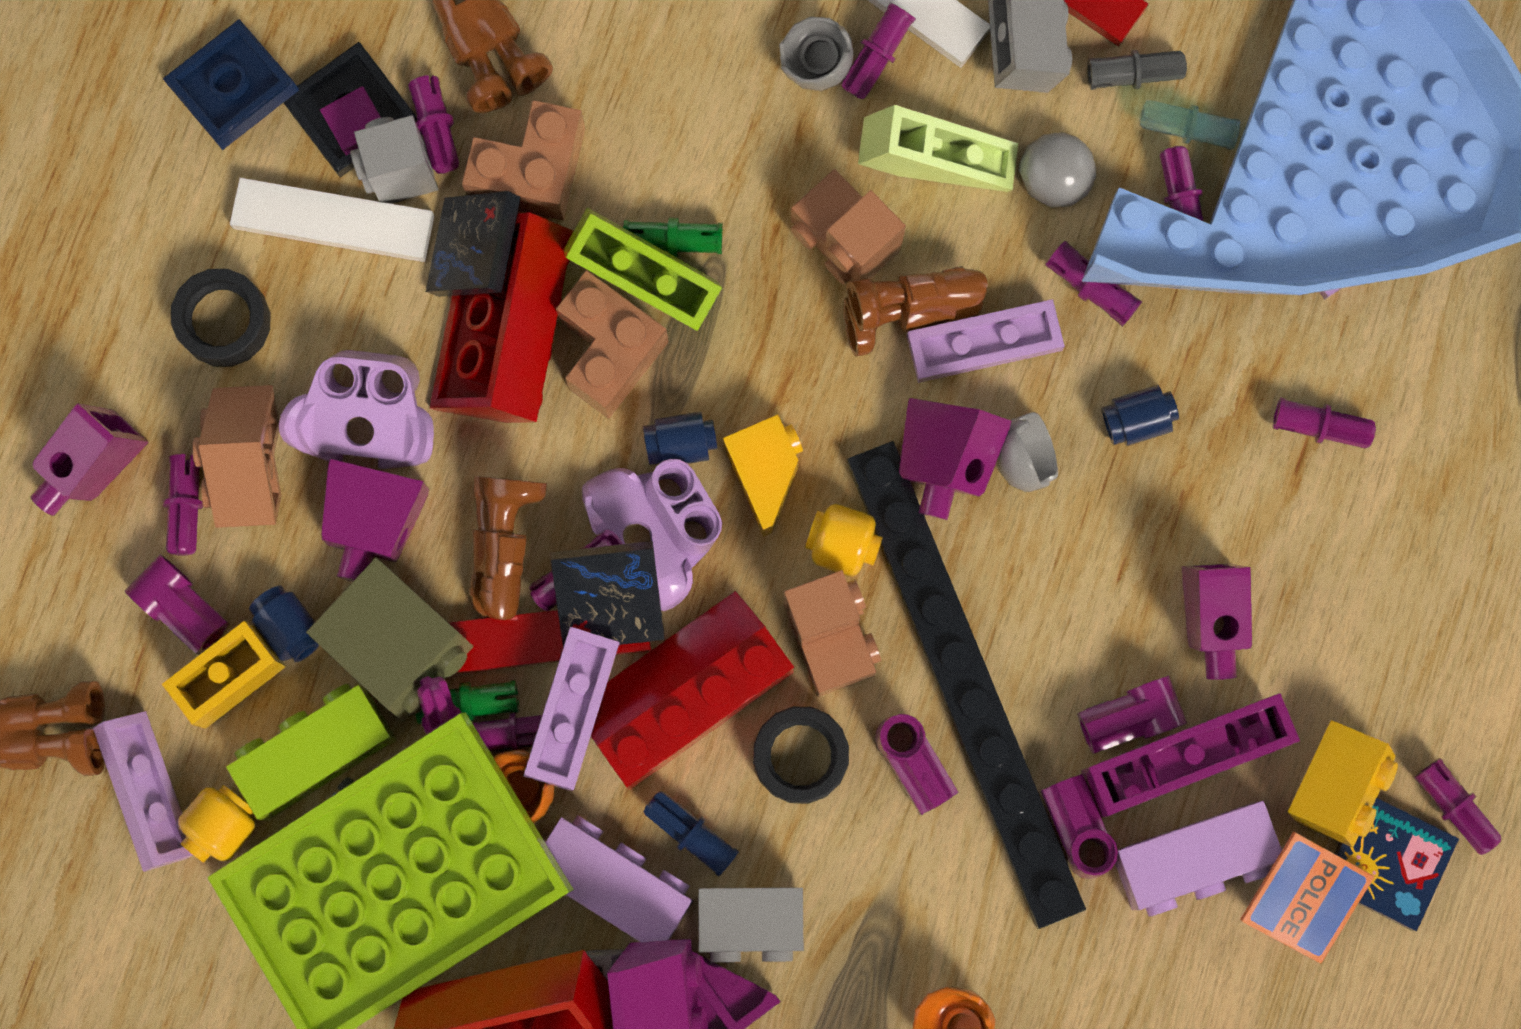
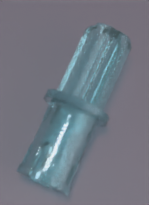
(1189, 124)

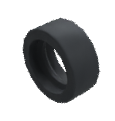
(194, 291)
(804, 717)

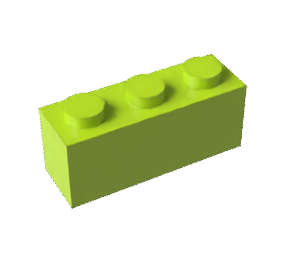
(642, 269)
(310, 751)

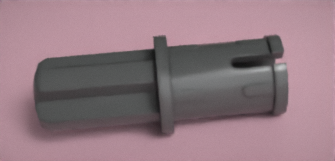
(1136, 69)

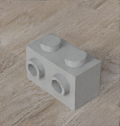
(1029, 44)
(393, 160)
(751, 921)

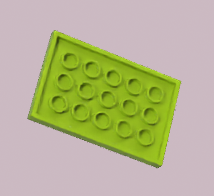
(390, 881)

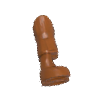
(486, 26)
(913, 301)
(498, 550)
(27, 715)

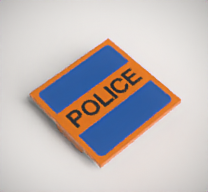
(1307, 897)

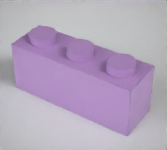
(1198, 858)
(616, 884)

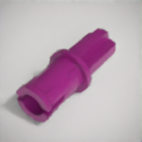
(877, 51)
(434, 123)
(1180, 182)
(1323, 423)
(182, 506)
(436, 703)
(508, 733)
(1458, 807)

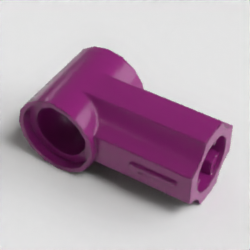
(168, 597)
(1142, 712)
(917, 767)
(1079, 821)

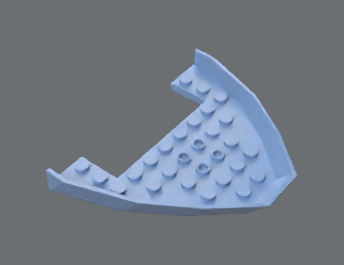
(1365, 161)

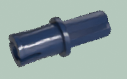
(690, 832)

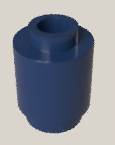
(1140, 416)
(680, 438)
(283, 624)

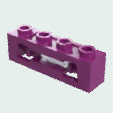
(1190, 755)

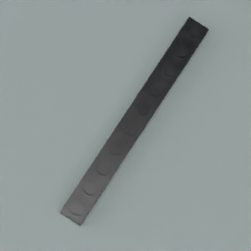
(966, 687)

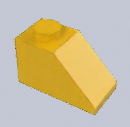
(764, 466)

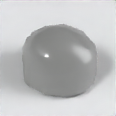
(816, 53)
(1058, 169)
(1028, 454)

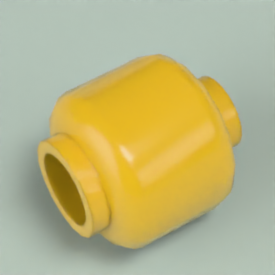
(843, 539)
(216, 824)

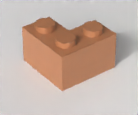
(538, 170)
(848, 229)
(620, 338)
(239, 456)
(829, 634)

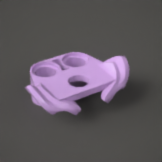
(319, 419)
(624, 499)

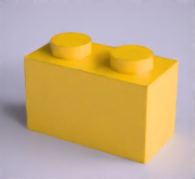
(223, 675)
(1344, 784)

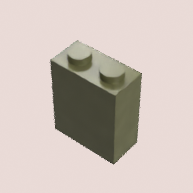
(389, 639)

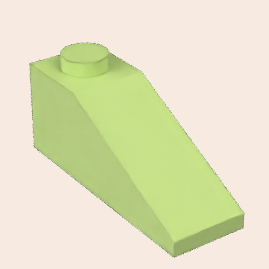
(936, 150)

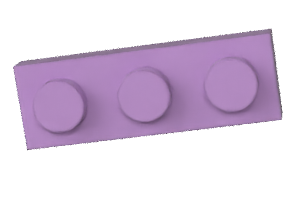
(985, 341)
(571, 709)
(143, 789)

